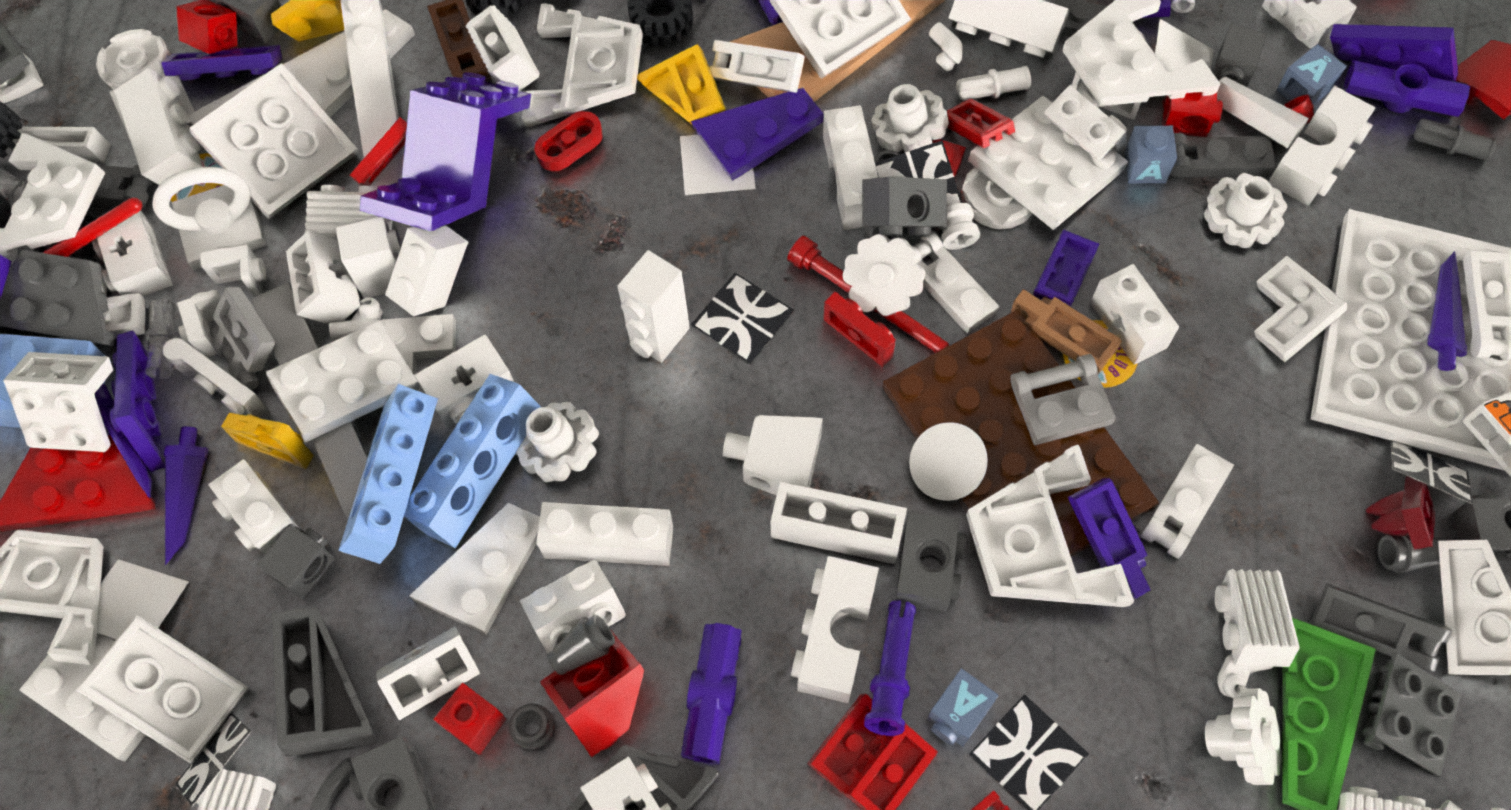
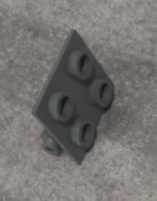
(1412, 714)

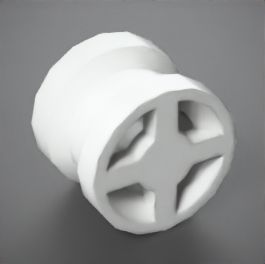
(960, 229)

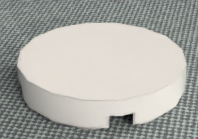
(130, 55)
(991, 203)

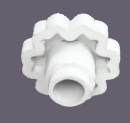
(909, 119)
(1245, 210)
(883, 274)
(557, 441)
(1248, 737)

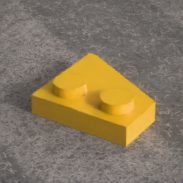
(309, 18)
(685, 84)
(269, 438)

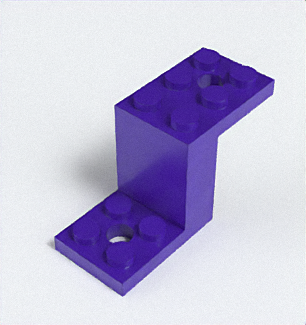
(446, 151)

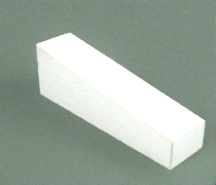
(1261, 112)
(80, 141)

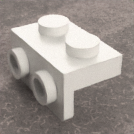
(1086, 124)
(566, 601)

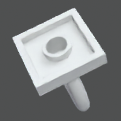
(212, 217)

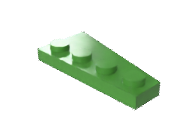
(1320, 715)

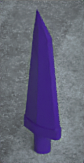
(1447, 323)
(133, 460)
(182, 479)

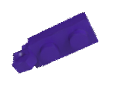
(1111, 532)

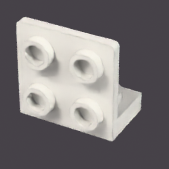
(58, 401)

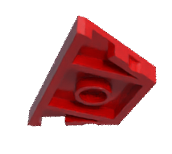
(70, 487)

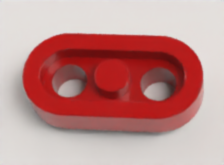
(566, 141)

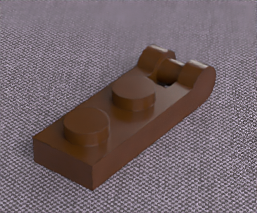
(458, 47)

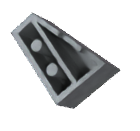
(312, 688)

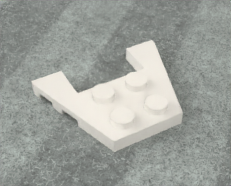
(1122, 66)
(598, 67)
(54, 197)
(1025, 546)
(57, 580)

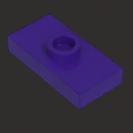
(1066, 268)

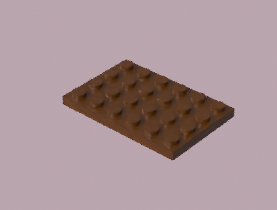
(973, 388)

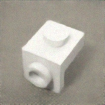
(234, 264)
(196, 315)

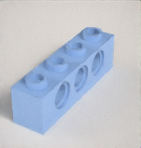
(471, 461)
(388, 475)

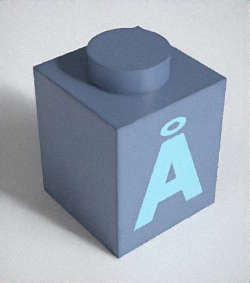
(1311, 75)
(1150, 154)
(961, 709)

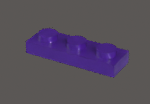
(222, 63)

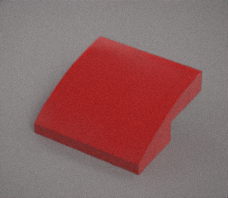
(1489, 76)
(868, 766)

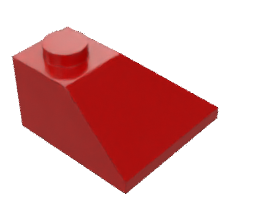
(598, 697)

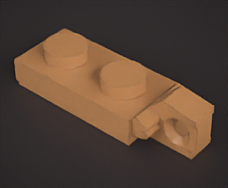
(1066, 328)

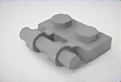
(241, 337)

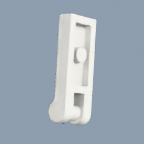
(757, 66)
(954, 286)
(1489, 302)
(213, 378)
(1187, 500)

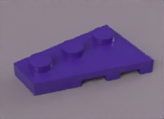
(1398, 45)
(757, 130)
(132, 397)

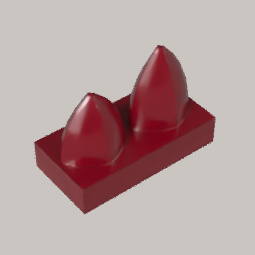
(1407, 514)

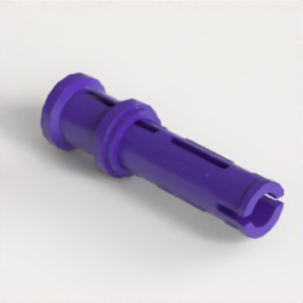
(890, 685)

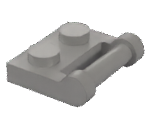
(1066, 411)

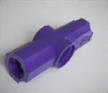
(1406, 88)
(711, 694)

